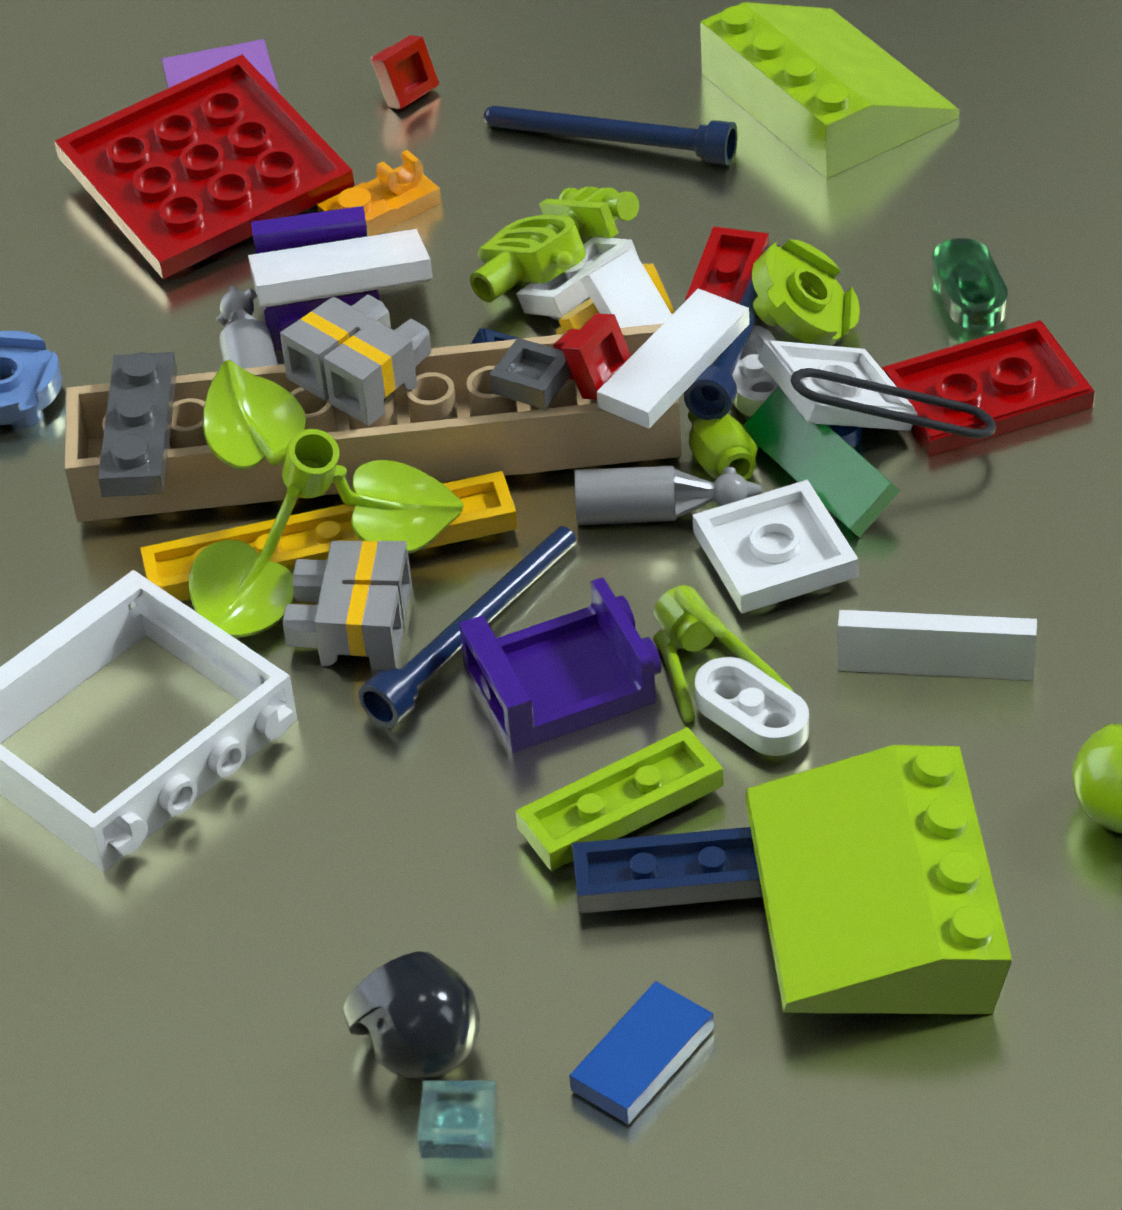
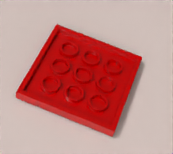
(203, 164)

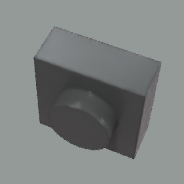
(530, 373)

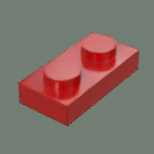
(728, 262)

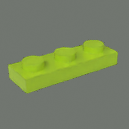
(620, 797)

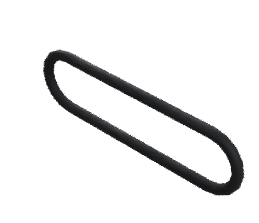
(890, 414)

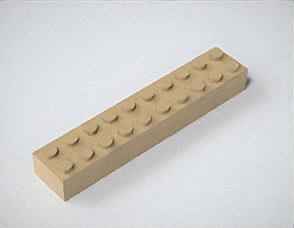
(441, 427)

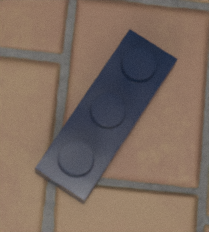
(665, 870)

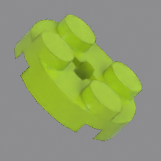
(802, 295)

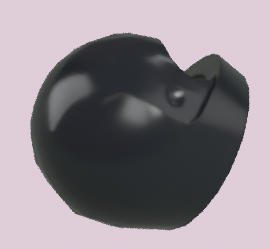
(417, 1015)

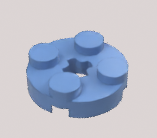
(33, 381)

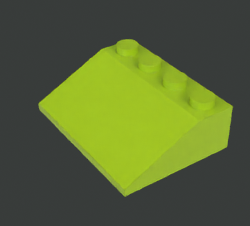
(818, 83)
(879, 886)

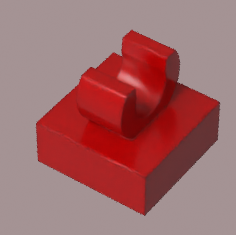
(405, 71)
(594, 353)

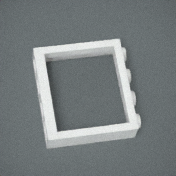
(87, 644)

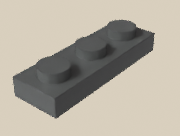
(138, 424)

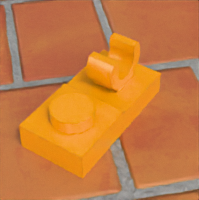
(391, 196)

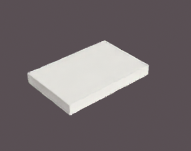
(340, 268)

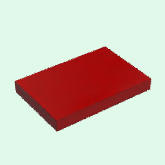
(1011, 375)

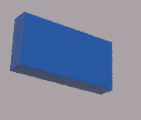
(641, 1052)

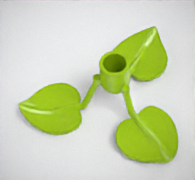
(258, 420)

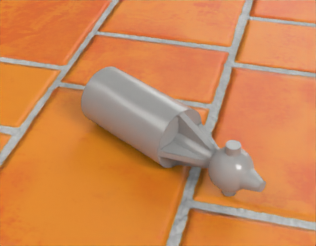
(244, 337)
(651, 494)

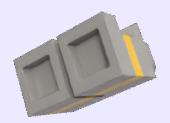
(354, 355)
(360, 601)

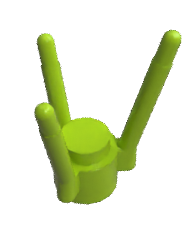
(692, 625)

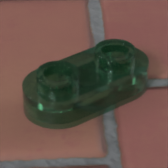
(969, 283)

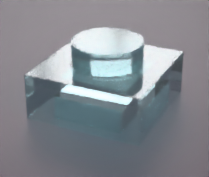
(458, 1119)

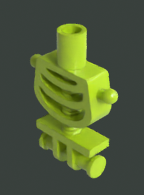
(550, 243)

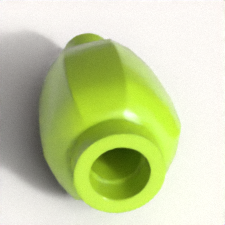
(722, 445)

